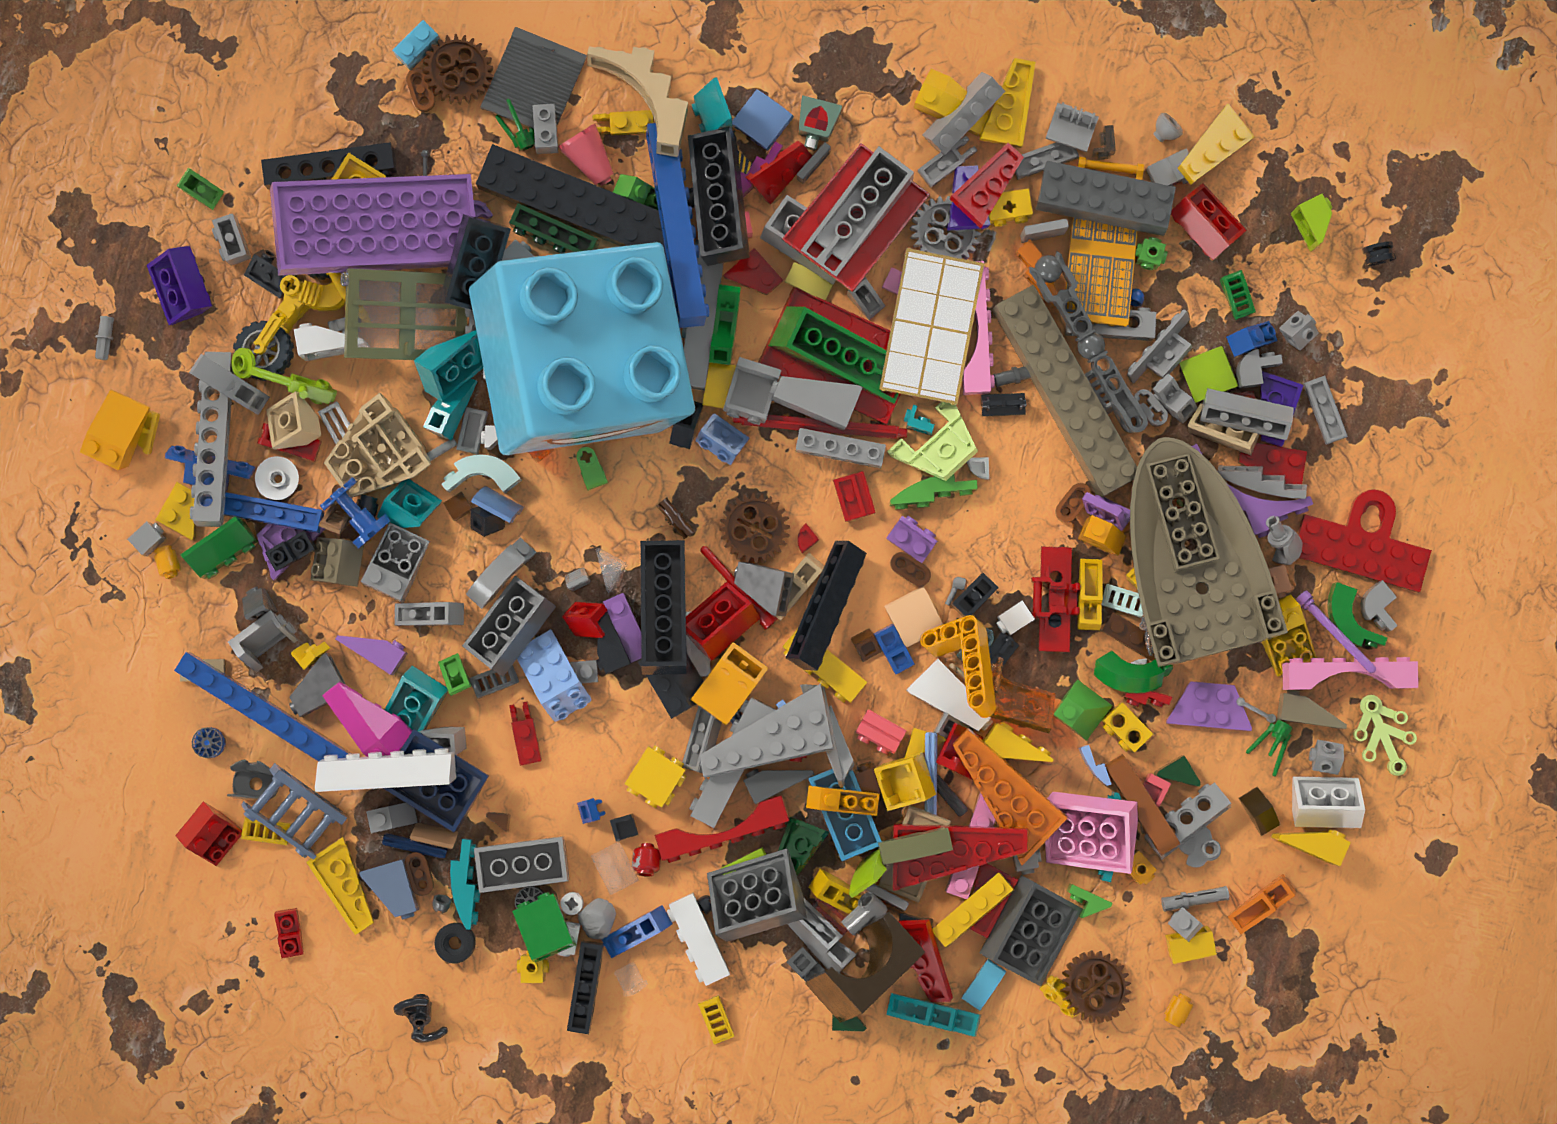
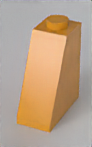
(1102, 535)

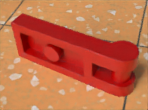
(307, 451)

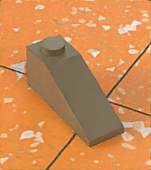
(1303, 710)

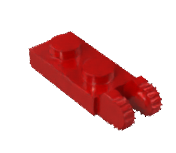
(525, 736)

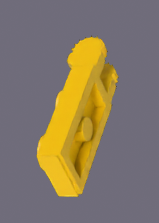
(624, 122)

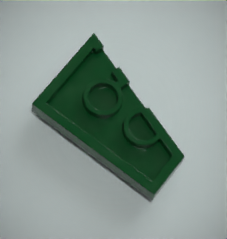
(801, 841)

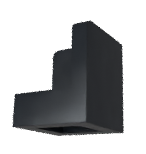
(485, 522)
(624, 827)

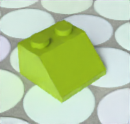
(1313, 220)

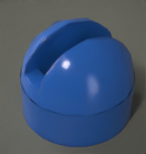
(1137, 297)

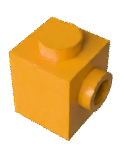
(1142, 869)

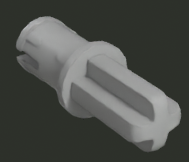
(104, 337)

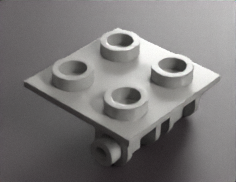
(1072, 127)

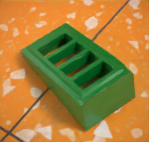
(1245, 292)

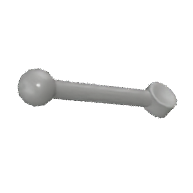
(1270, 717)

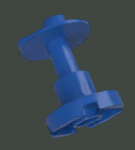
(361, 520)

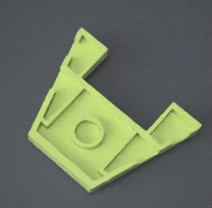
(944, 451)

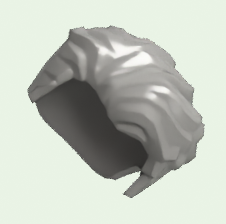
(597, 918)

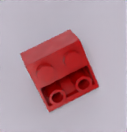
(209, 834)

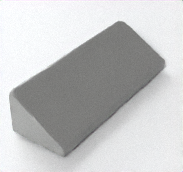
(702, 738)

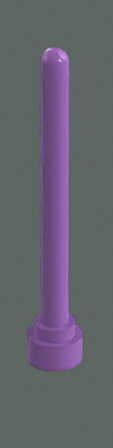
(1307, 603)

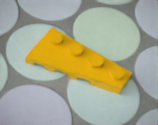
(1010, 111)
(1219, 142)
(341, 882)

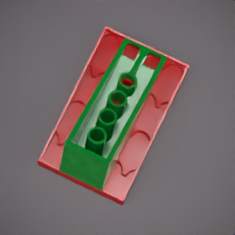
(834, 346)

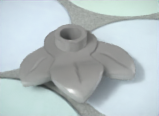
(1196, 848)

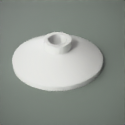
(266, 475)

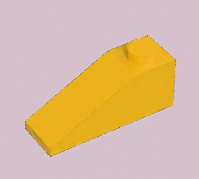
(834, 891)

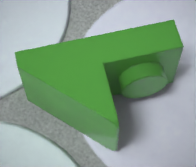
(200, 188)
(454, 674)
(1093, 902)

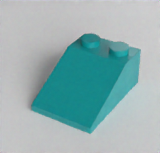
(712, 107)
(449, 365)
(416, 699)

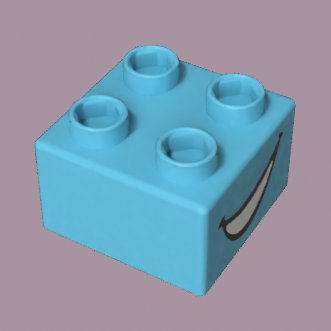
(581, 347)

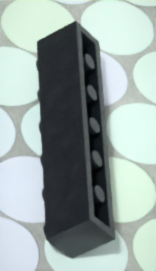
(826, 605)

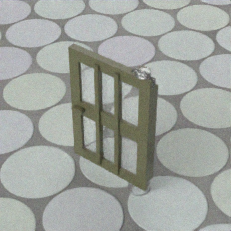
(397, 314)

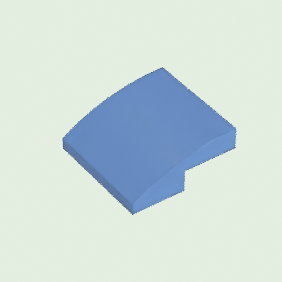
(762, 119)
(497, 504)

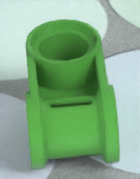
(591, 472)

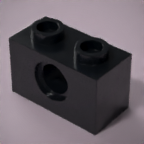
(974, 595)

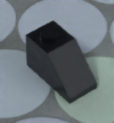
(685, 430)

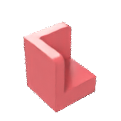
(1156, 788)

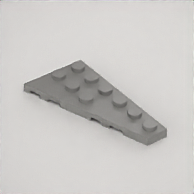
(784, 734)

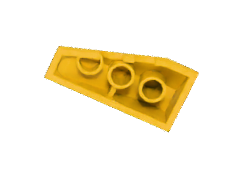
(942, 96)

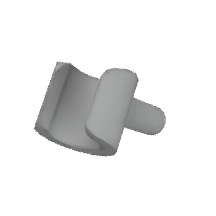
(958, 583)

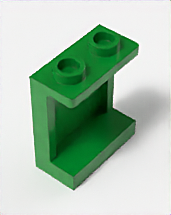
(543, 927)

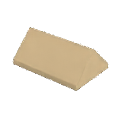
(1230, 437)

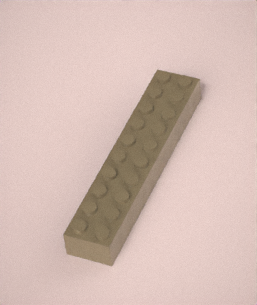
(1066, 391)

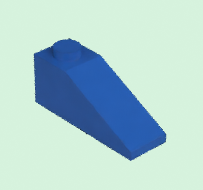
(637, 931)

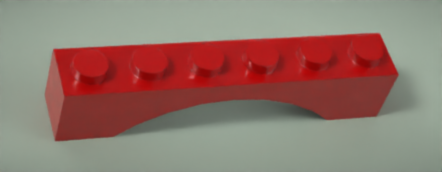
(678, 842)

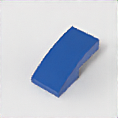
(894, 649)

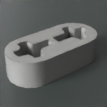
(1154, 404)

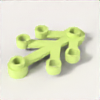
(1382, 731)

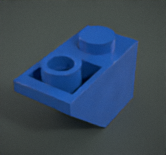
(1251, 338)

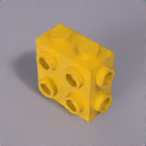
(656, 777)

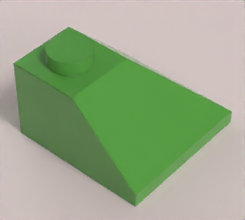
(1081, 710)

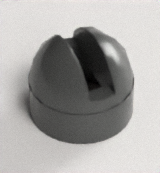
(441, 903)

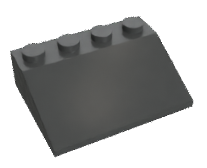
(755, 896)
(1031, 930)

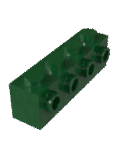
(550, 231)

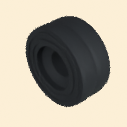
(451, 955)

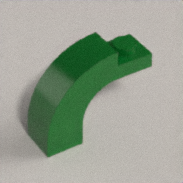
(725, 324)
(1341, 615)
(1130, 677)

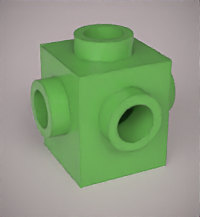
(1147, 260)

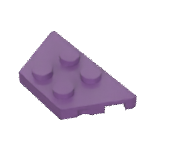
(273, 535)
(1210, 706)

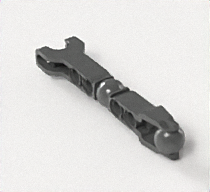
(1090, 343)

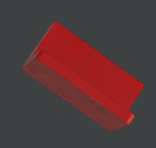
(583, 619)

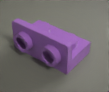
(1106, 510)
(912, 538)

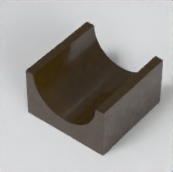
(890, 957)

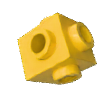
(529, 974)

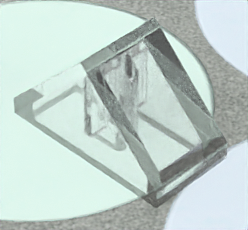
(611, 568)

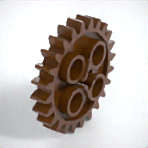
(450, 51)
(745, 545)
(1107, 1003)

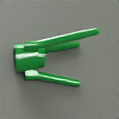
(523, 138)
(1281, 733)

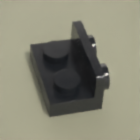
(264, 272)

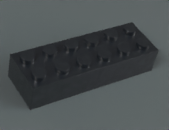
(718, 196)
(663, 607)

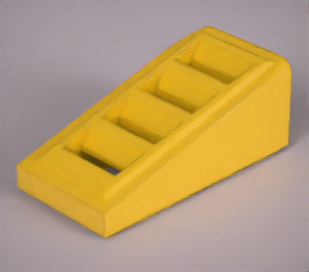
(255, 837)
(710, 1002)

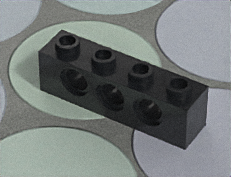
(585, 987)

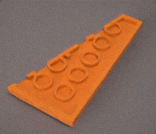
(1008, 794)

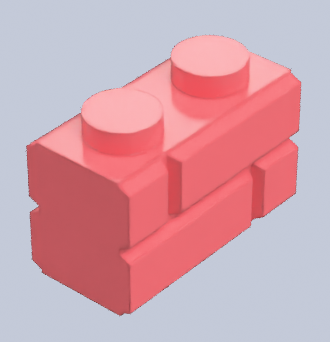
(880, 731)

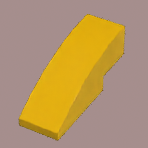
(1090, 594)

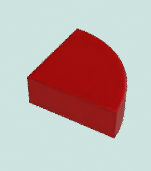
(806, 538)

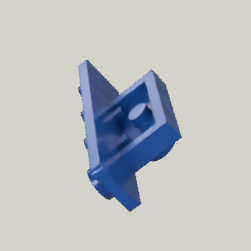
(186, 456)

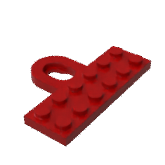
(1364, 552)

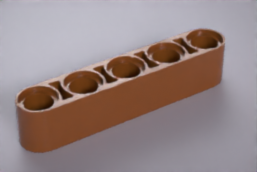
(1148, 812)

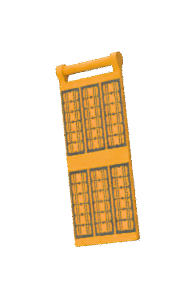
(1103, 260)

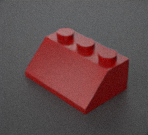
(1207, 221)
(720, 620)

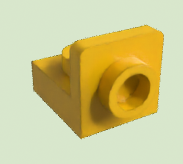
(308, 655)

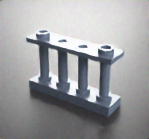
(297, 790)

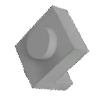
(1185, 924)

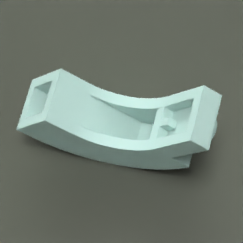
(484, 465)

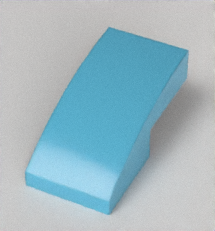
(983, 984)

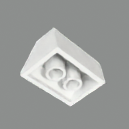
(1327, 802)

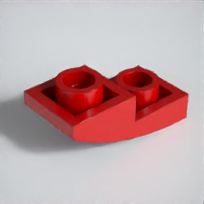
(1141, 698)
(289, 933)

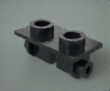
(1003, 404)
(1002, 647)

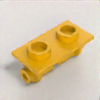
(1052, 992)

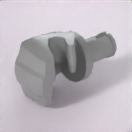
(1285, 540)

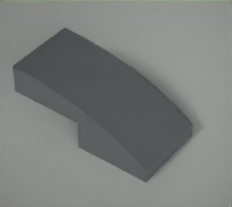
(804, 964)

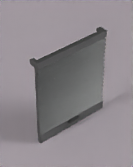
(533, 76)

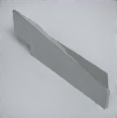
(840, 756)
(822, 939)

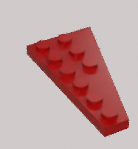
(970, 846)

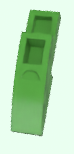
(923, 491)

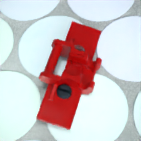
(1062, 600)

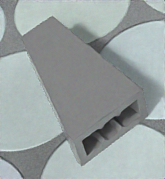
(817, 399)

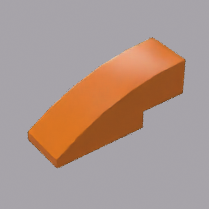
(1029, 255)
(1262, 904)

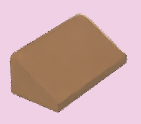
(434, 835)

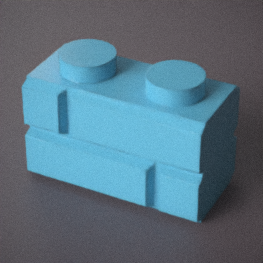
(415, 44)

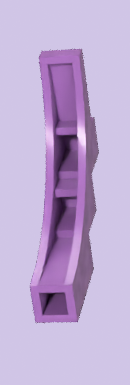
(1260, 510)

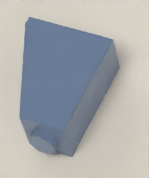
(392, 888)

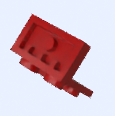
(949, 757)

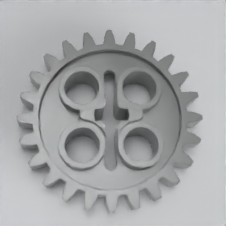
(940, 246)

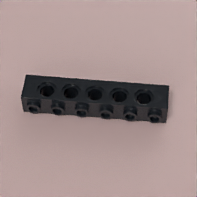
(274, 167)

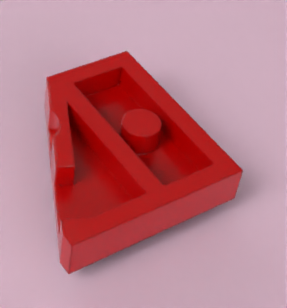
(754, 273)

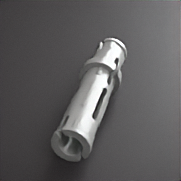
(1196, 898)

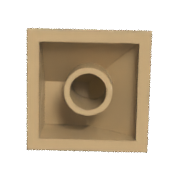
(292, 422)

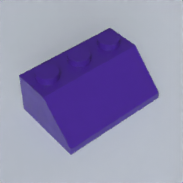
(179, 284)

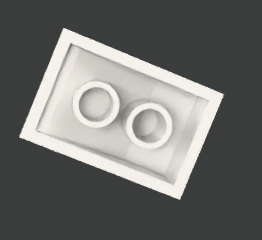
(318, 342)

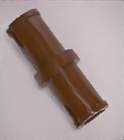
(675, 518)

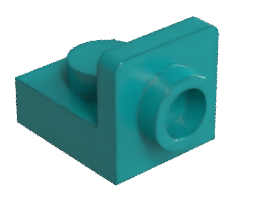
(920, 425)

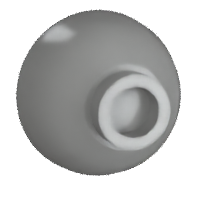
(1167, 128)

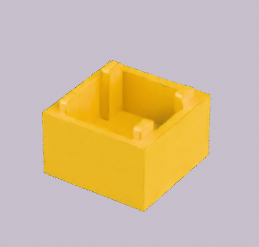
(905, 781)

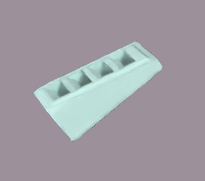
(1106, 595)

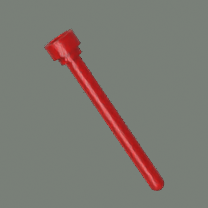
(767, 619)

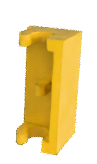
(1198, 947)

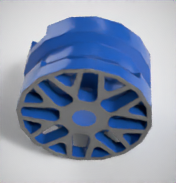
(208, 742)

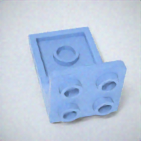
(553, 677)

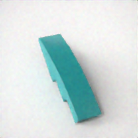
(933, 1014)

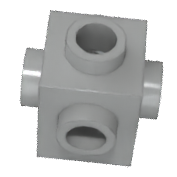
(1299, 330)
(1327, 757)

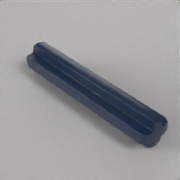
(414, 846)

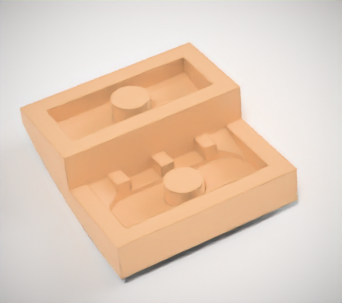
(913, 615)

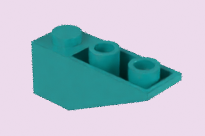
(446, 415)

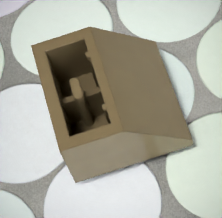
(336, 562)

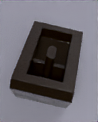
(1259, 811)

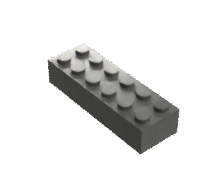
(1105, 198)

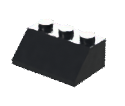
(677, 689)

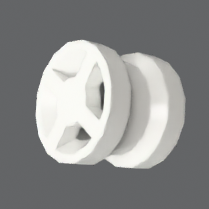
(567, 901)

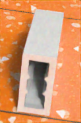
(948, 694)

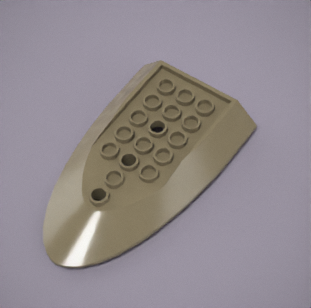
(1227, 558)

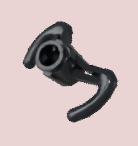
(419, 1014)

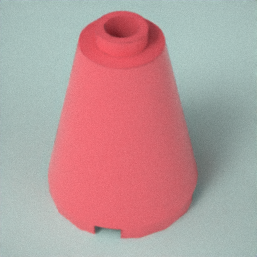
(589, 155)

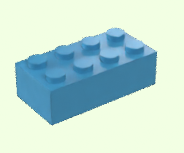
(849, 831)

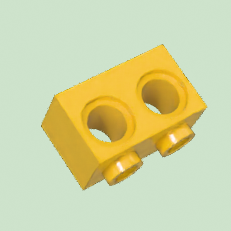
(1130, 723)

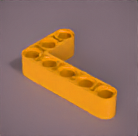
(972, 638)

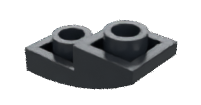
(291, 550)

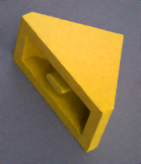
(917, 742)

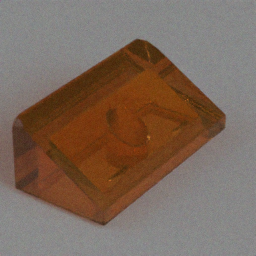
(541, 454)

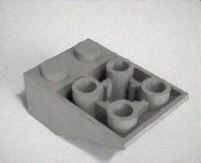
(395, 563)

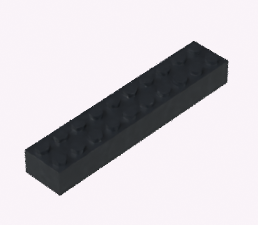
(569, 199)

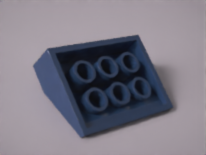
(447, 802)

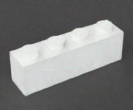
(699, 939)

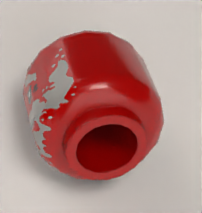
(646, 860)

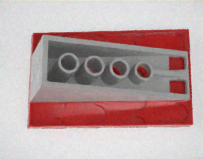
(857, 215)

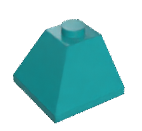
(408, 505)

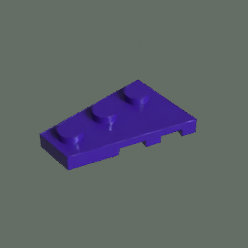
(959, 219)
(1281, 392)

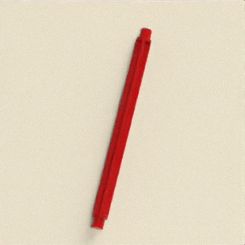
(852, 428)

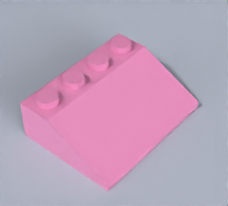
(1095, 834)

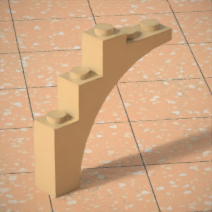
(653, 87)

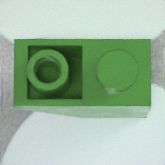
(636, 190)

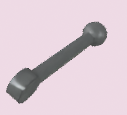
(425, 154)

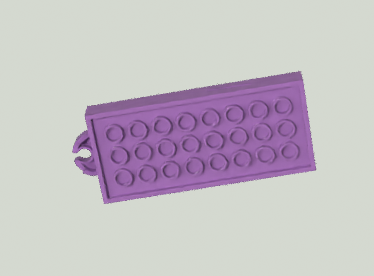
(370, 222)

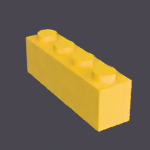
(835, 674)
(973, 910)

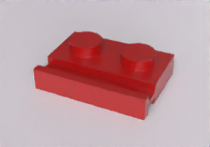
(854, 496)

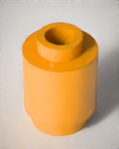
(167, 562)
(1178, 1010)

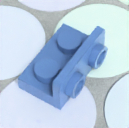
(721, 439)

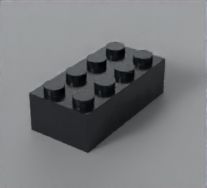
(475, 251)

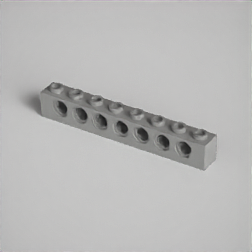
(213, 514)

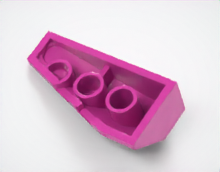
(367, 722)

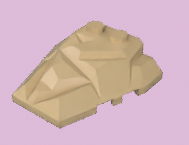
(377, 449)

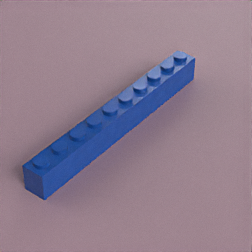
(678, 234)
(257, 708)

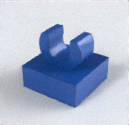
(589, 811)

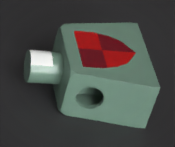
(817, 120)

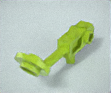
(318, 391)

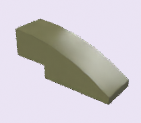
(915, 845)

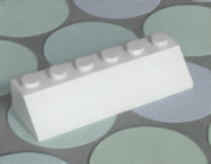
(385, 771)

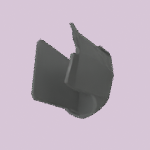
(244, 774)

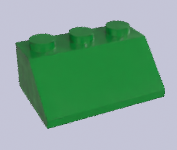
(220, 548)

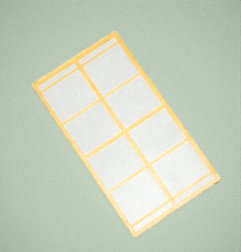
(931, 326)

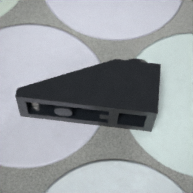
(610, 648)

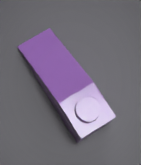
(625, 625)
(379, 652)

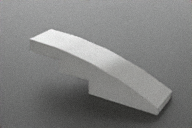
(1253, 478)

